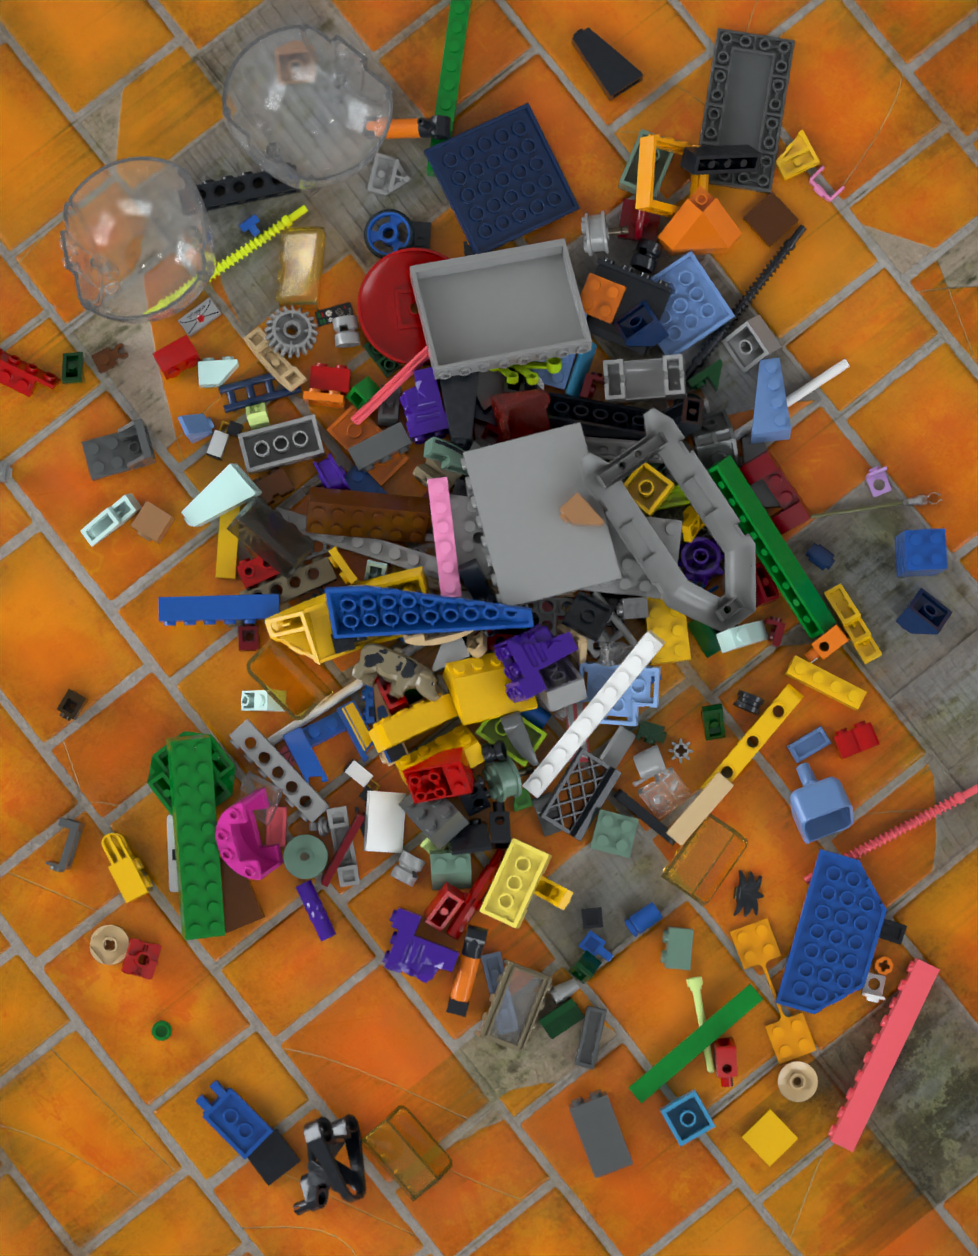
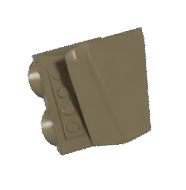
(432, 469)

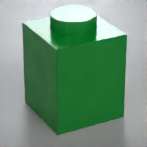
(362, 392)

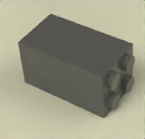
(600, 1133)

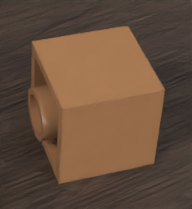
(152, 523)

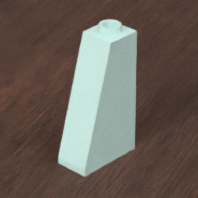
(222, 495)

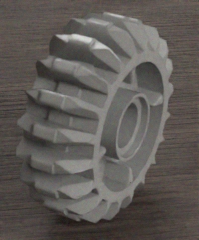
(294, 320)

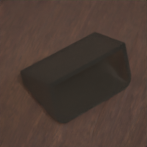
(271, 536)

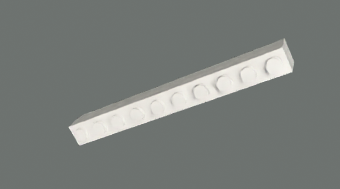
(593, 713)

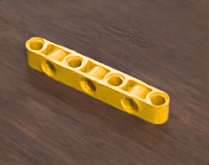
(761, 730)

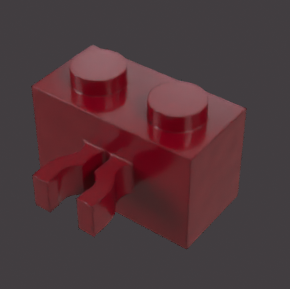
(765, 587)

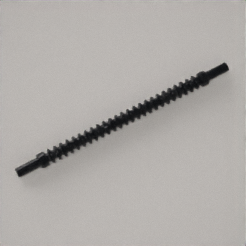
(788, 245)

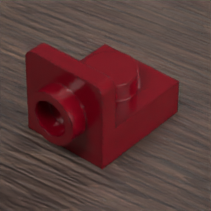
(588, 388)
(775, 635)

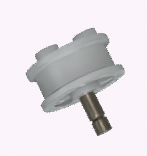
(598, 233)

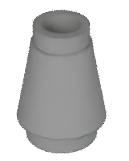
(562, 991)

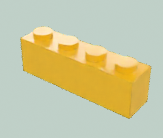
(825, 683)

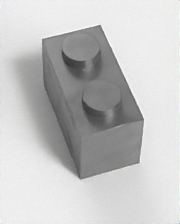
(632, 608)

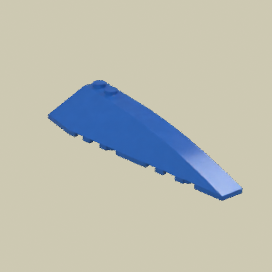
(387, 611)

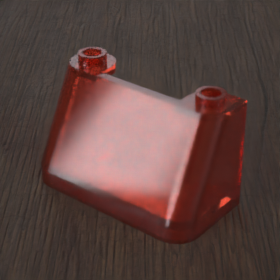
(520, 413)

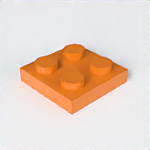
(601, 298)
(316, 398)

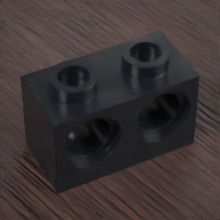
(478, 799)

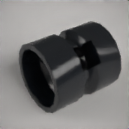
(646, 254)

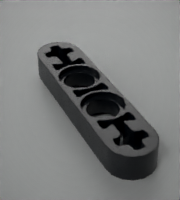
(644, 815)

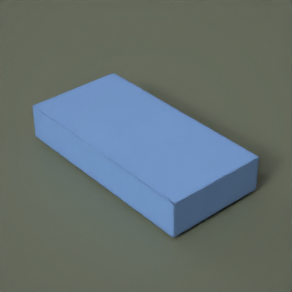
(809, 744)

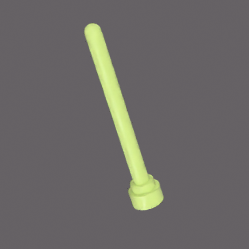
(695, 986)

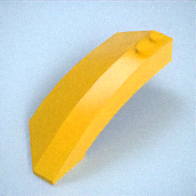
(308, 624)

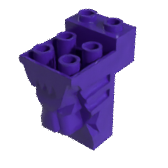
(424, 408)
(528, 654)
(415, 953)

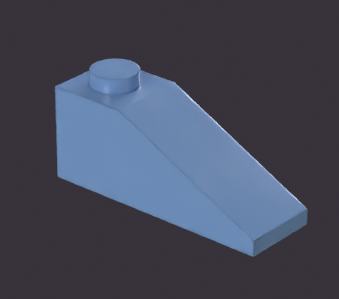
(196, 426)

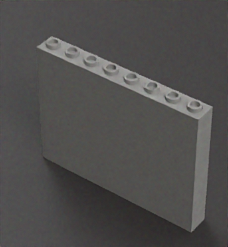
(500, 309)
(518, 504)

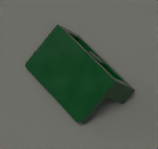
(561, 1018)

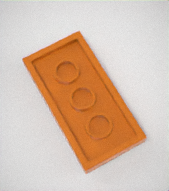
(350, 434)

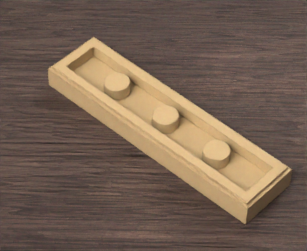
(699, 809)

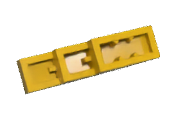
(852, 623)

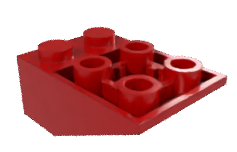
(440, 776)

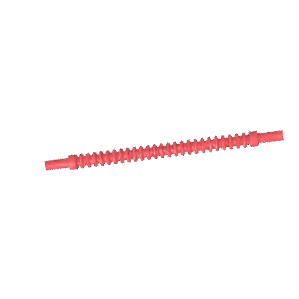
(959, 798)

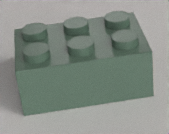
(629, 177)

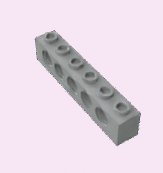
(246, 730)

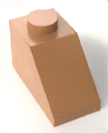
(580, 513)

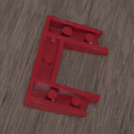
(794, 509)

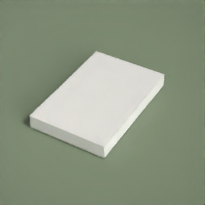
(384, 822)

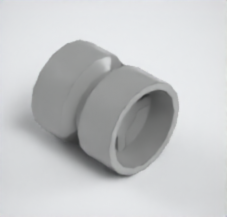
(346, 338)
(407, 868)

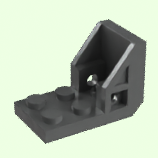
(715, 439)
(119, 451)

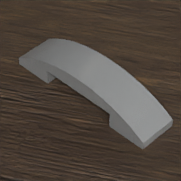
(339, 825)

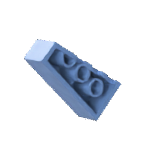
(771, 412)

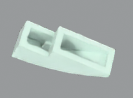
(111, 519)

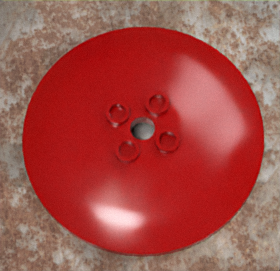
(386, 303)

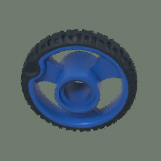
(396, 218)

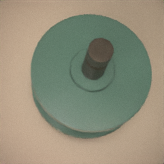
(305, 856)

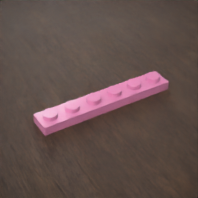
(444, 537)

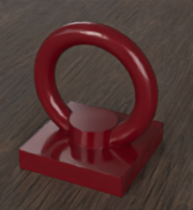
(639, 222)

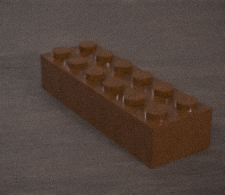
(367, 515)

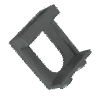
(75, 833)

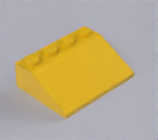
(480, 689)

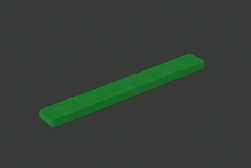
(695, 1043)

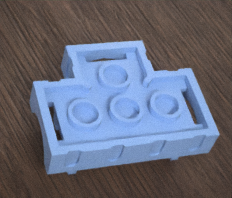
(636, 695)

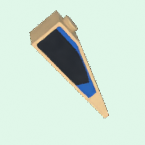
(394, 753)

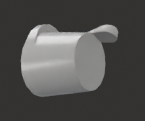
(648, 764)

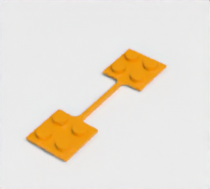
(789, 1035)

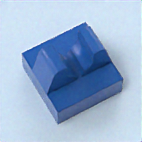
(249, 224)

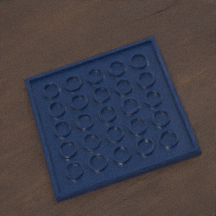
(502, 179)

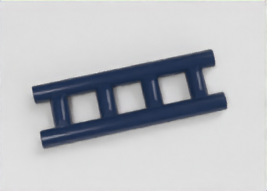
(252, 399)

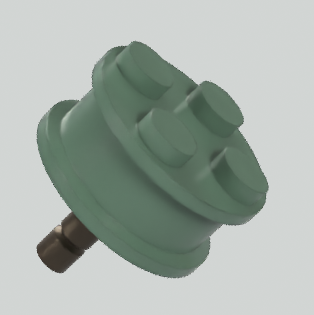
(504, 778)

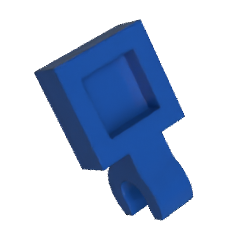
(594, 945)

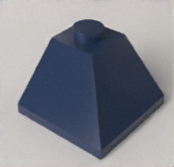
(640, 326)
(924, 614)

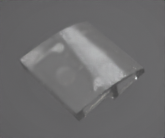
(273, 793)
(664, 793)

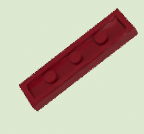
(342, 849)

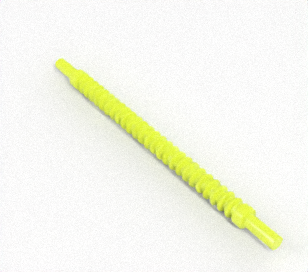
(285, 222)

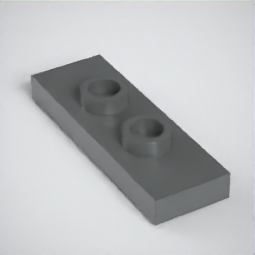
(590, 1037)

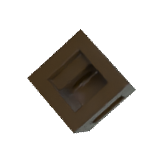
(71, 697)

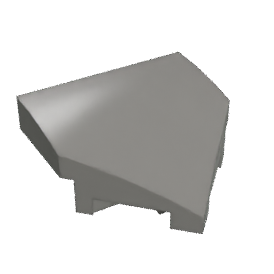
(386, 175)

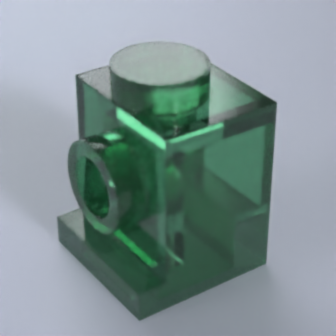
(651, 733)

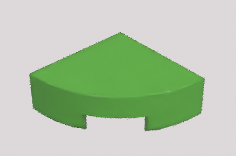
(523, 801)

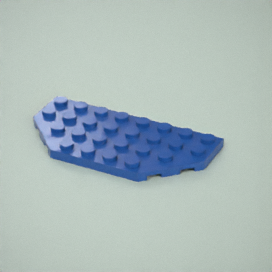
(832, 935)

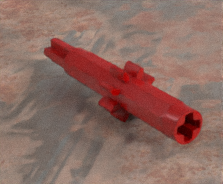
(473, 900)

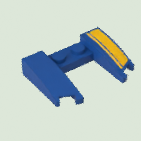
(302, 741)

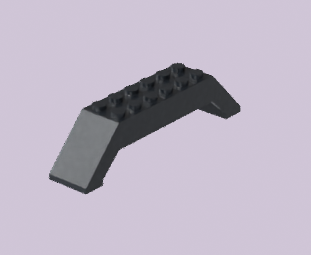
(610, 419)

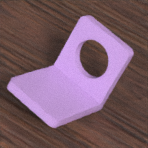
(877, 473)

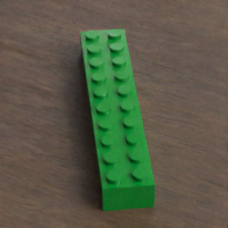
(195, 836)

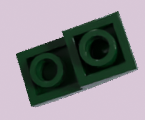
(385, 364)

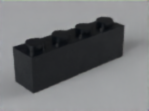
(720, 159)

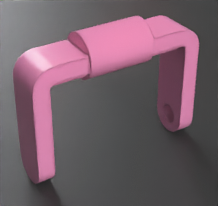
(819, 190)

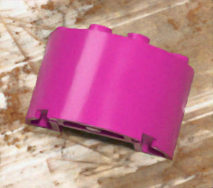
(240, 839)

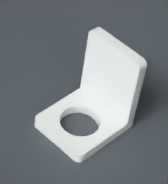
(874, 995)

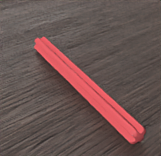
(390, 386)

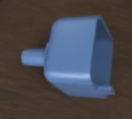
(819, 806)

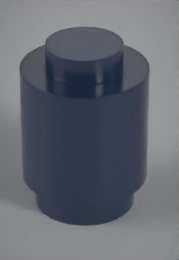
(820, 556)

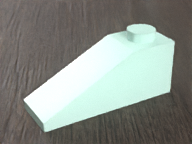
(742, 636)

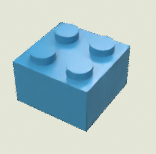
(687, 1117)

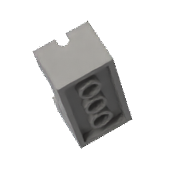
(645, 379)

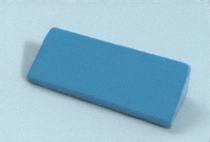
(581, 367)

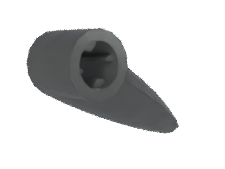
(518, 736)

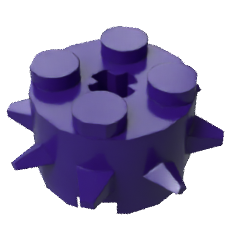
(710, 555)

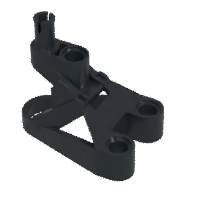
(323, 1144)

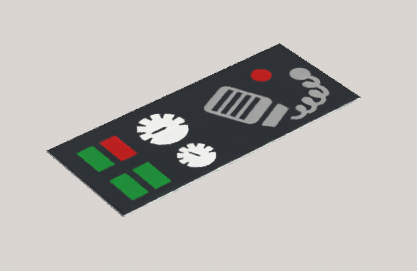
(326, 315)

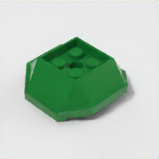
(223, 773)

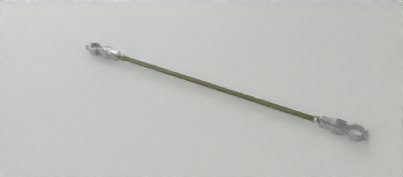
(919, 500)

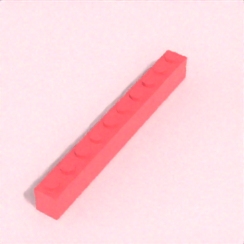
(883, 1054)

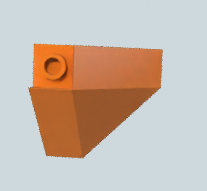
(700, 227)

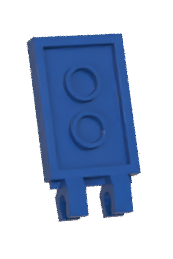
(234, 1119)

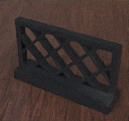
(590, 805)

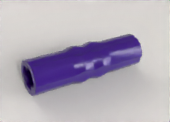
(315, 910)

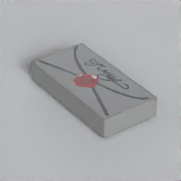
(199, 317)

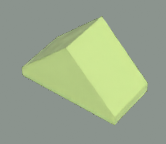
(257, 416)

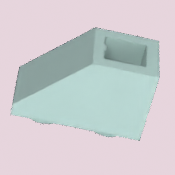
(216, 372)
(259, 701)

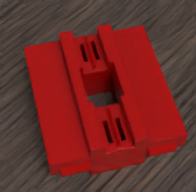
(135, 949)

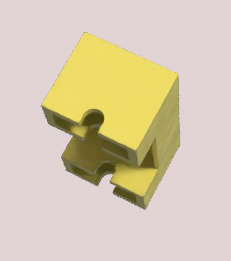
(515, 883)

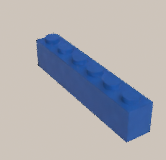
(217, 608)

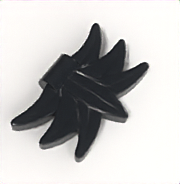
(747, 894)

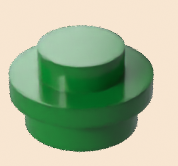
(161, 1030)

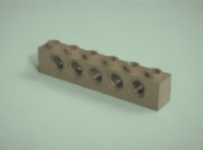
(307, 585)

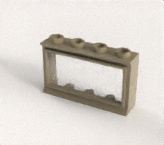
(515, 1006)

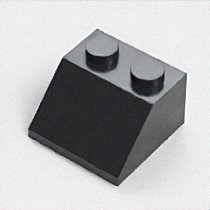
(471, 838)

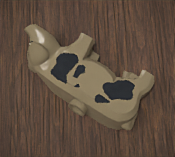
(394, 668)

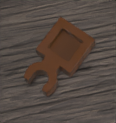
(107, 359)

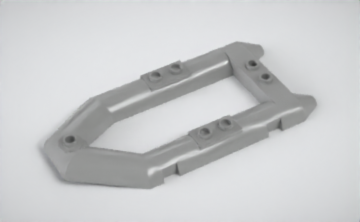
(605, 485)

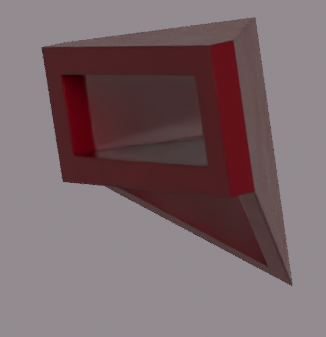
(486, 431)

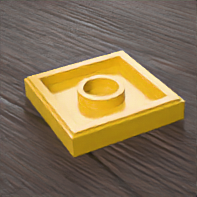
(769, 1137)

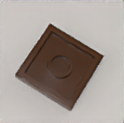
(770, 219)

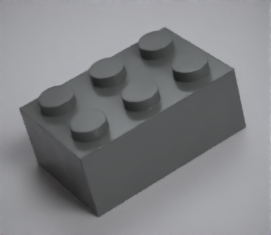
(435, 818)

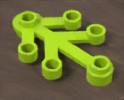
(553, 366)

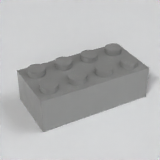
(281, 444)

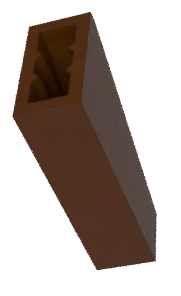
(239, 899)

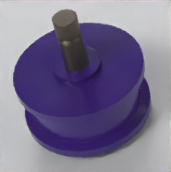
(329, 475)

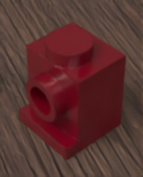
(244, 644)

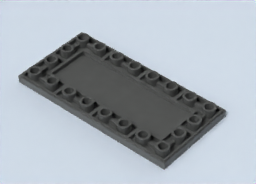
(747, 102)

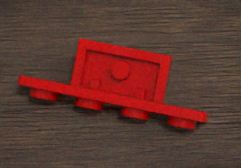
(22, 375)

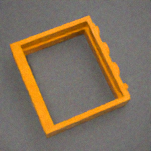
(646, 171)

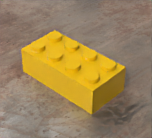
(671, 628)
(412, 722)
(458, 737)

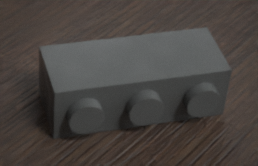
(380, 447)

